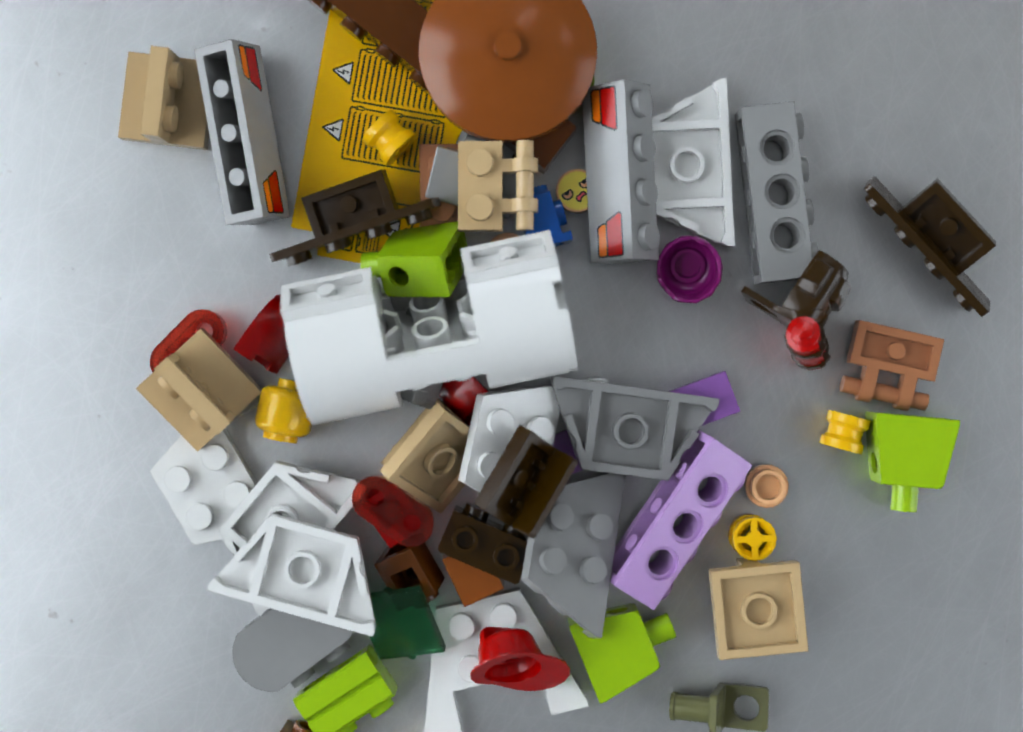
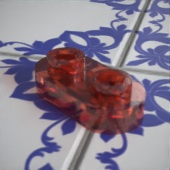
(185, 331)
(391, 513)

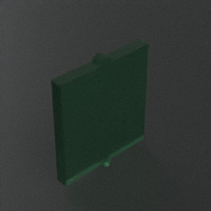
(404, 624)

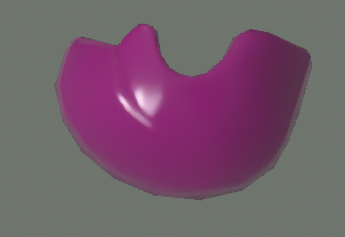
(689, 269)

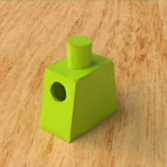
(419, 261)
(909, 454)
(624, 651)

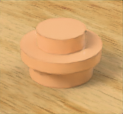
(766, 486)

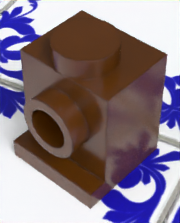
(396, 569)

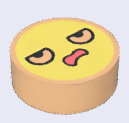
(573, 191)

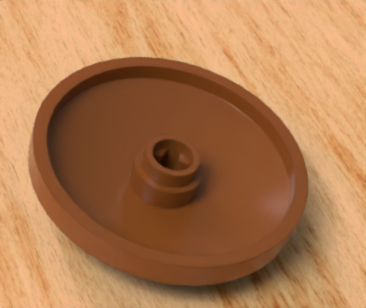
(507, 64)

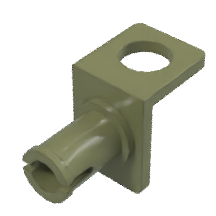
(719, 707)

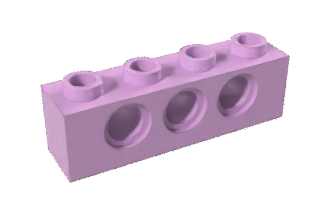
(654, 523)

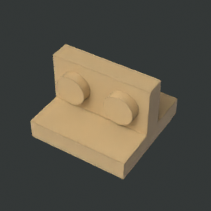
(163, 101)
(199, 389)
(429, 457)
(758, 609)

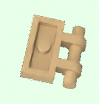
(481, 186)

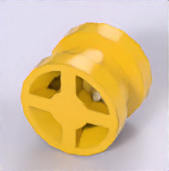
(389, 137)
(845, 432)
(760, 537)

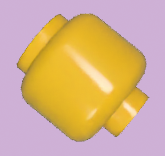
(282, 413)

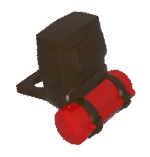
(806, 309)

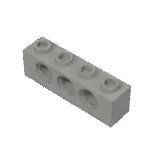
(782, 125)

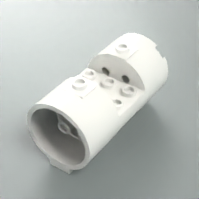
(360, 349)

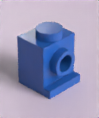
(550, 217)

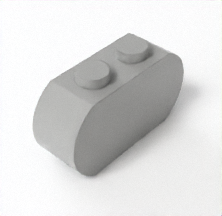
(284, 648)

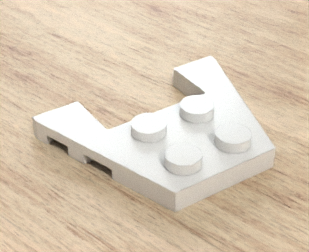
(496, 420)
(204, 484)
(461, 633)

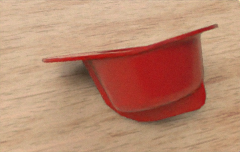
(516, 662)

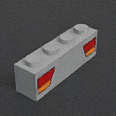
(242, 133)
(620, 173)

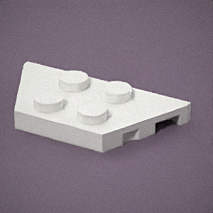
(695, 165)
(293, 493)
(302, 573)

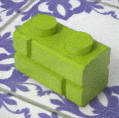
(347, 693)

